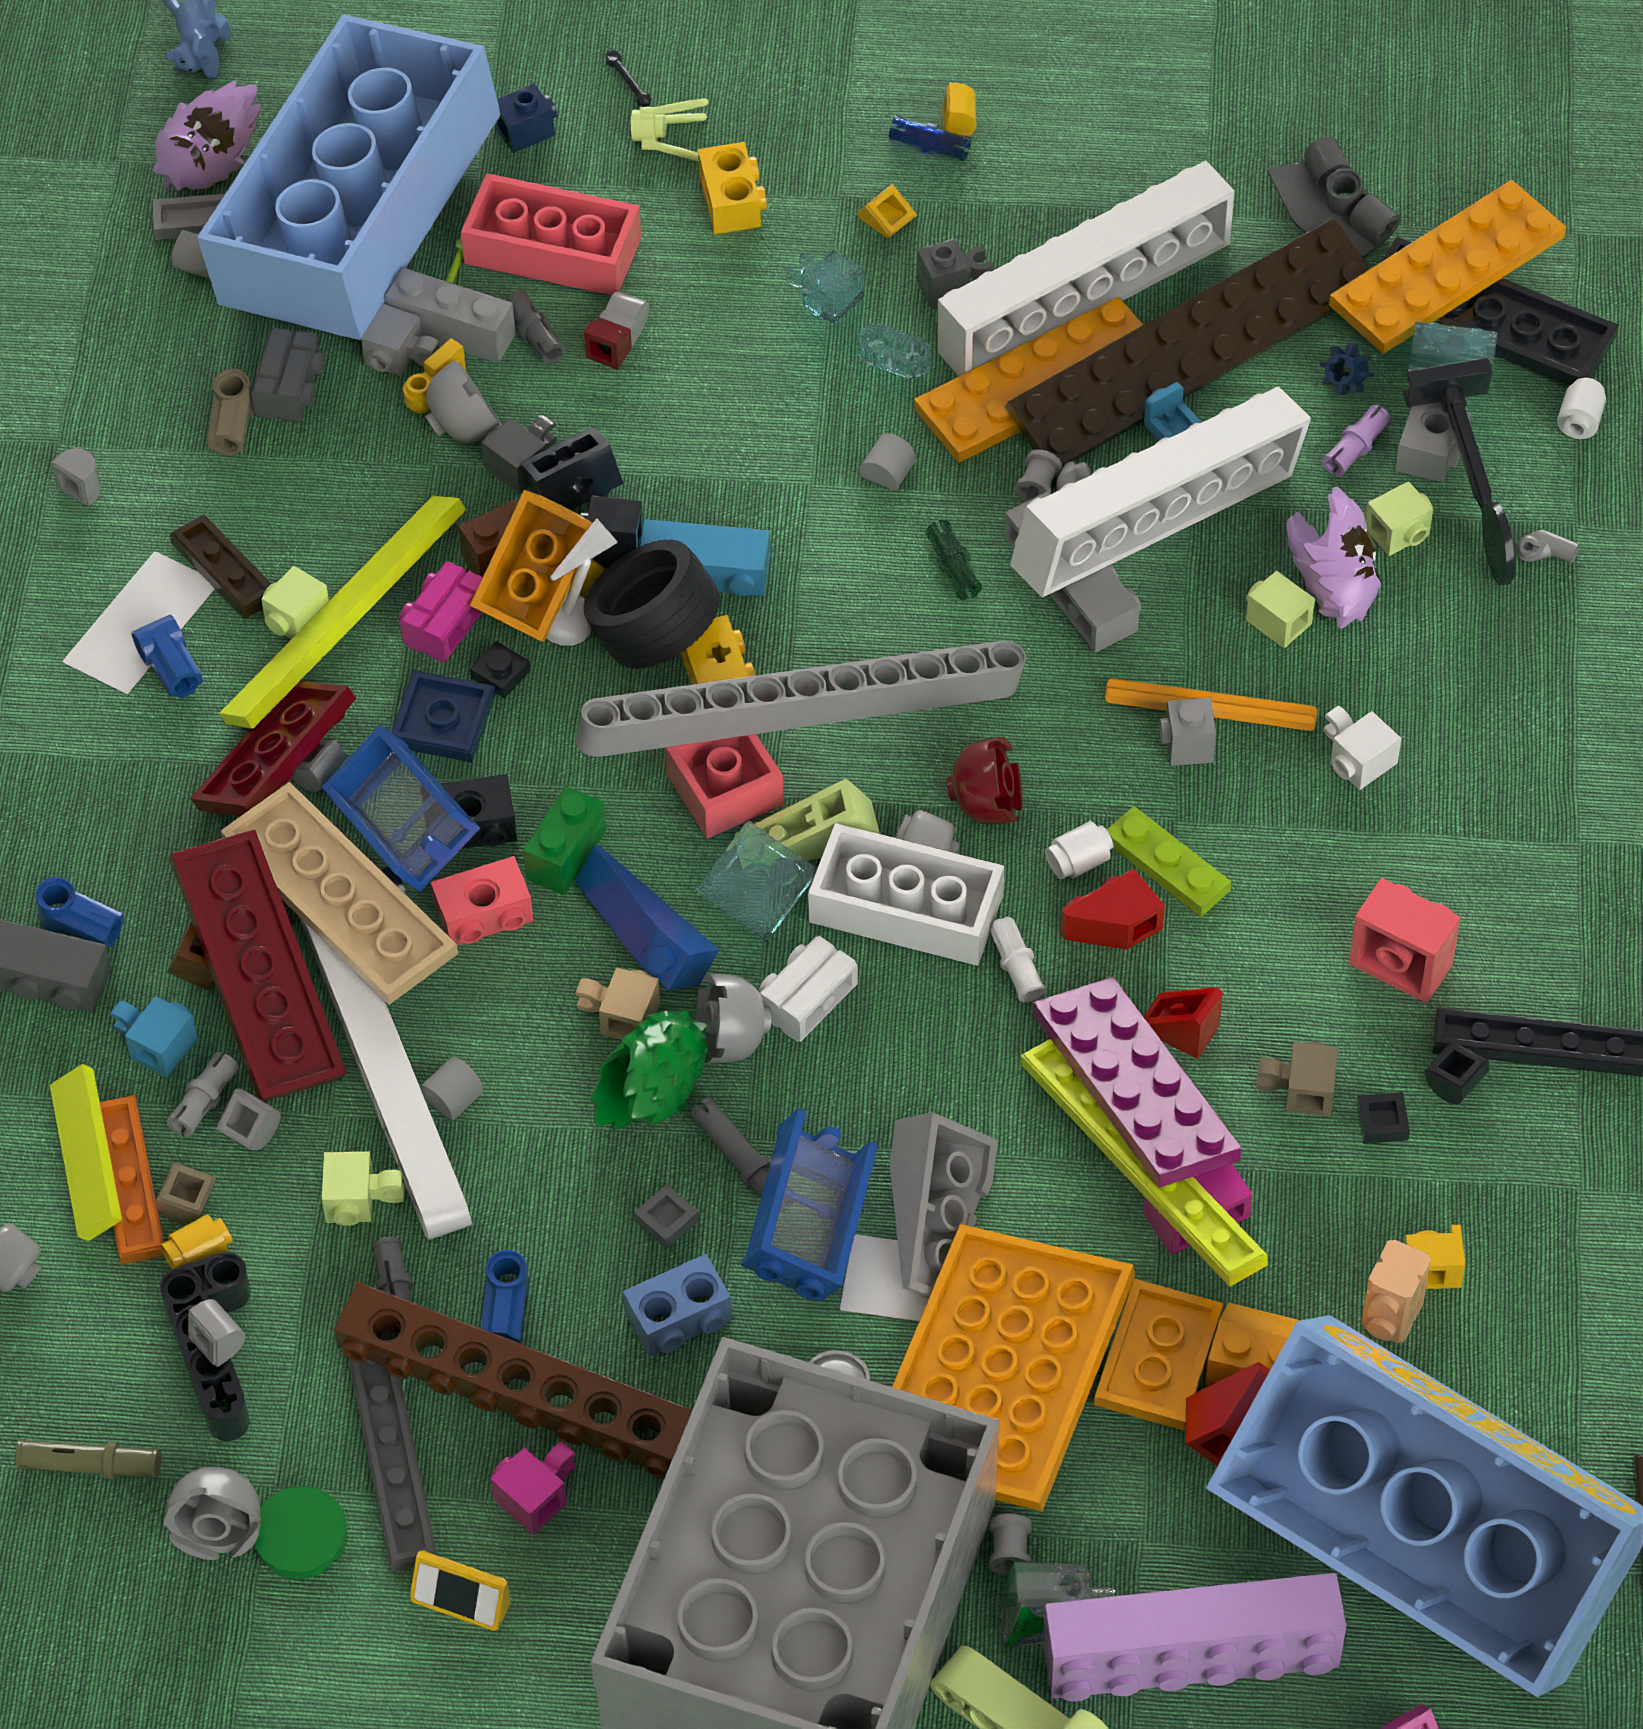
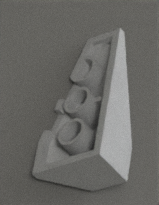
(936, 1185)

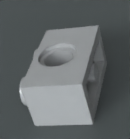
(1428, 443)

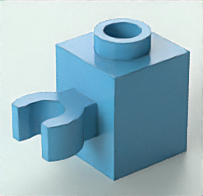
(157, 1035)

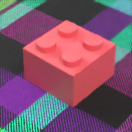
(725, 781)
(1404, 940)

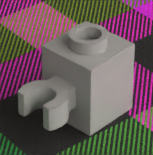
(395, 340)

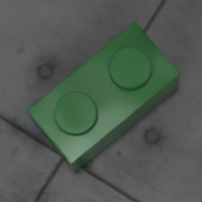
(564, 840)

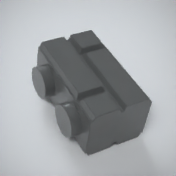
(287, 375)

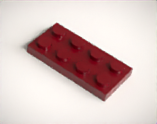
(273, 748)

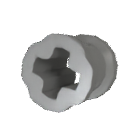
(1040, 471)
(1010, 1542)

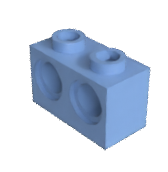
(672, 1297)

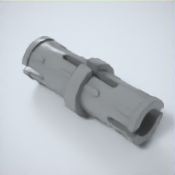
(202, 1094)

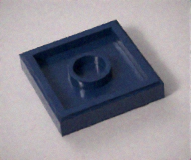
(443, 715)

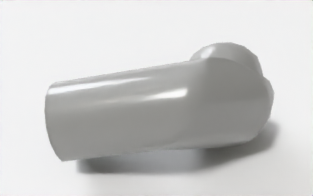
(1545, 544)

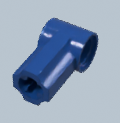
(165, 649)
(78, 915)
(505, 1301)

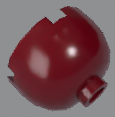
(986, 782)

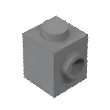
(1189, 731)

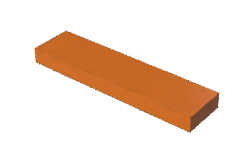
(140, 1230)

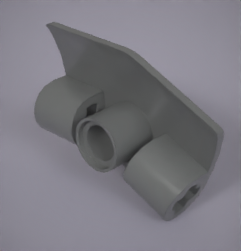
(1312, 196)

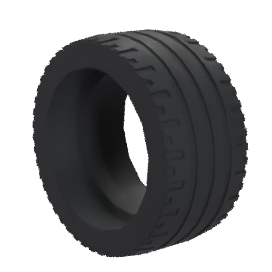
(651, 604)

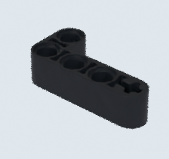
(203, 1282)

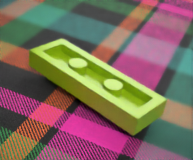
(1168, 861)

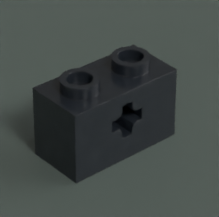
(574, 470)

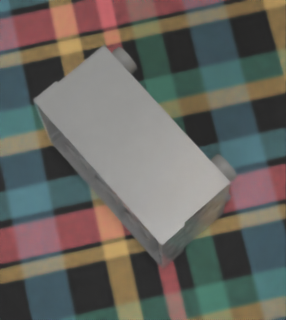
(798, 1554)

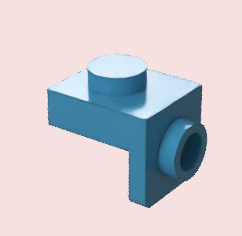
(1167, 413)

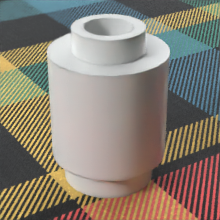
(1582, 408)
(1079, 850)

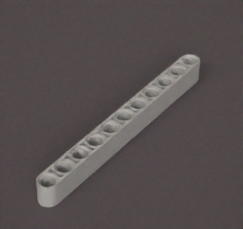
(799, 698)

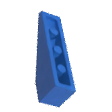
(645, 923)

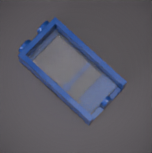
(400, 808)
(809, 1210)

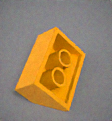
(518, 577)
(1244, 1339)

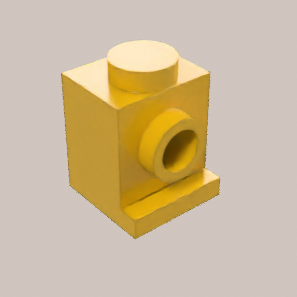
(1446, 1256)

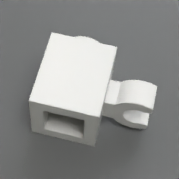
(1361, 748)

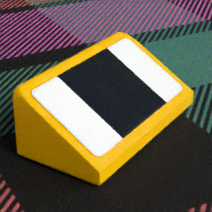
(459, 1591)

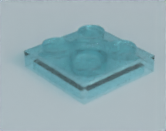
(757, 881)

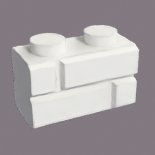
(808, 987)

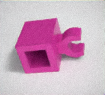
(533, 1489)

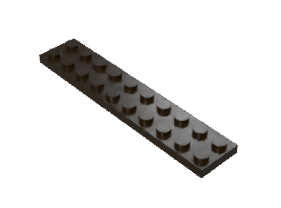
(1188, 344)

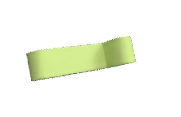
(996, 1699)

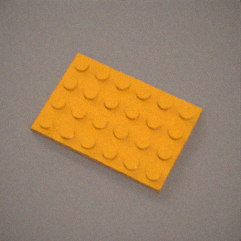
(1018, 1340)

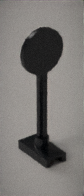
(1450, 386)

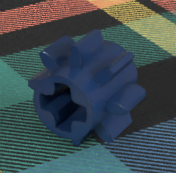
(1335, 366)

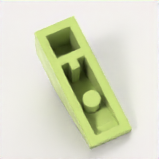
(809, 823)

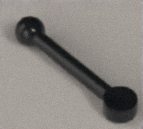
(613, 59)

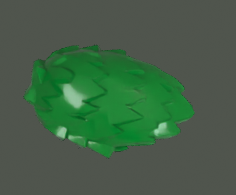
(651, 1071)

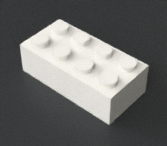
(906, 894)

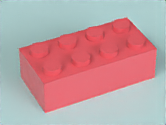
(551, 234)

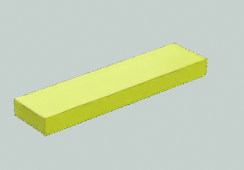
(85, 1152)

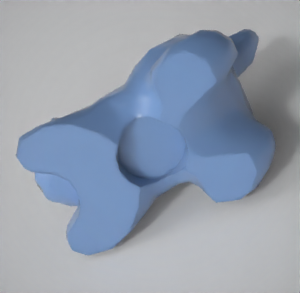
(198, 32)

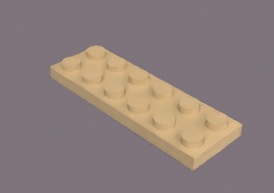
(345, 895)

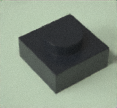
(500, 668)
(1383, 1117)

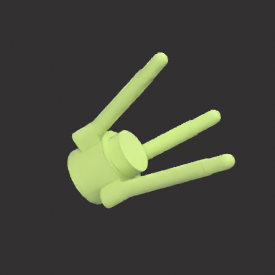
(650, 124)

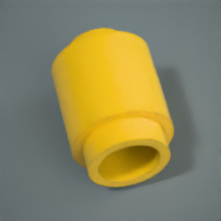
(196, 1241)

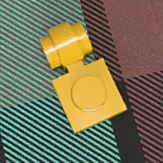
(416, 385)

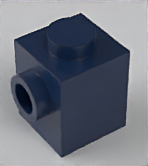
(525, 117)

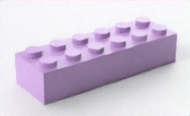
(1193, 1636)

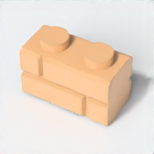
(1395, 1291)

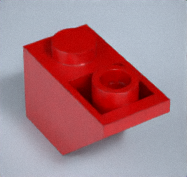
(1115, 914)
(1219, 1410)

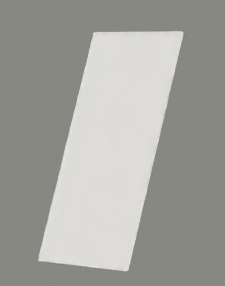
(153, 592)
(875, 1281)

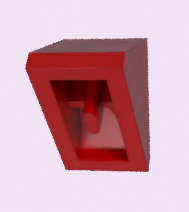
(1186, 1018)

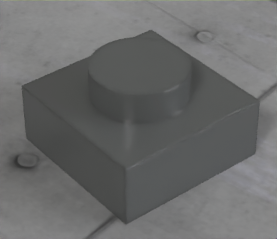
(666, 1216)

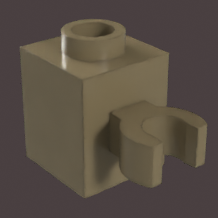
(1307, 1078)

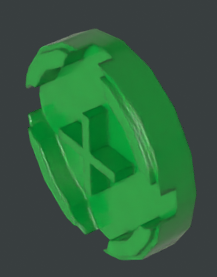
(301, 1532)

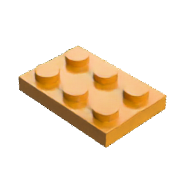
(1158, 1354)

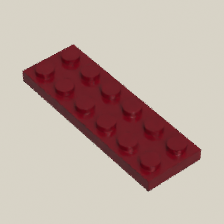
(257, 966)

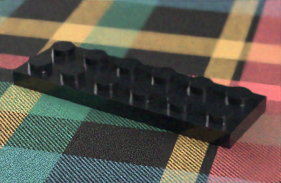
(1534, 328)

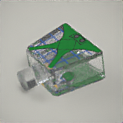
(1033, 1586)

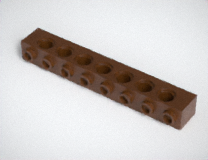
(373, 1311)

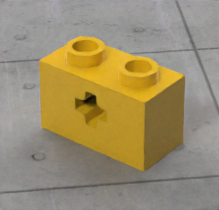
(717, 654)

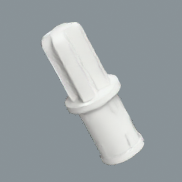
(1017, 960)

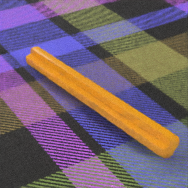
(1223, 705)

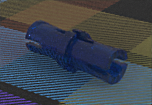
(930, 138)

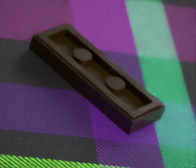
(221, 565)

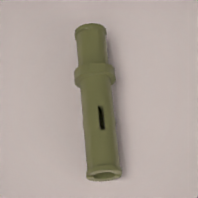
(84, 1458)

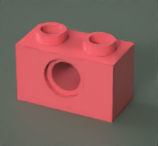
(494, 884)

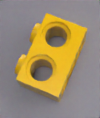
(730, 187)

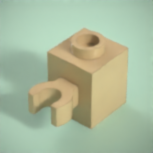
(623, 1003)

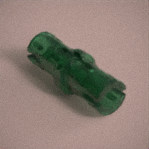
(953, 559)

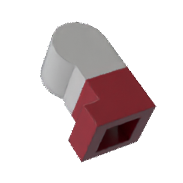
(617, 328)

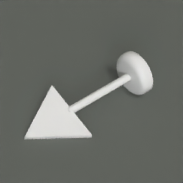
(570, 623)

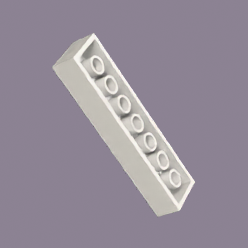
(1087, 267)
(1159, 491)

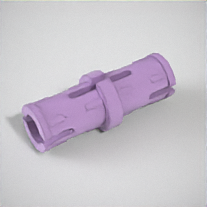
(1356, 440)

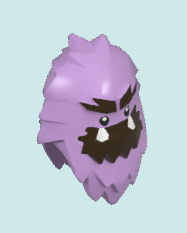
(207, 137)
(1340, 563)

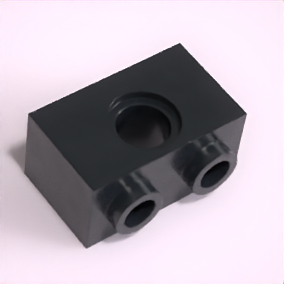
(491, 805)

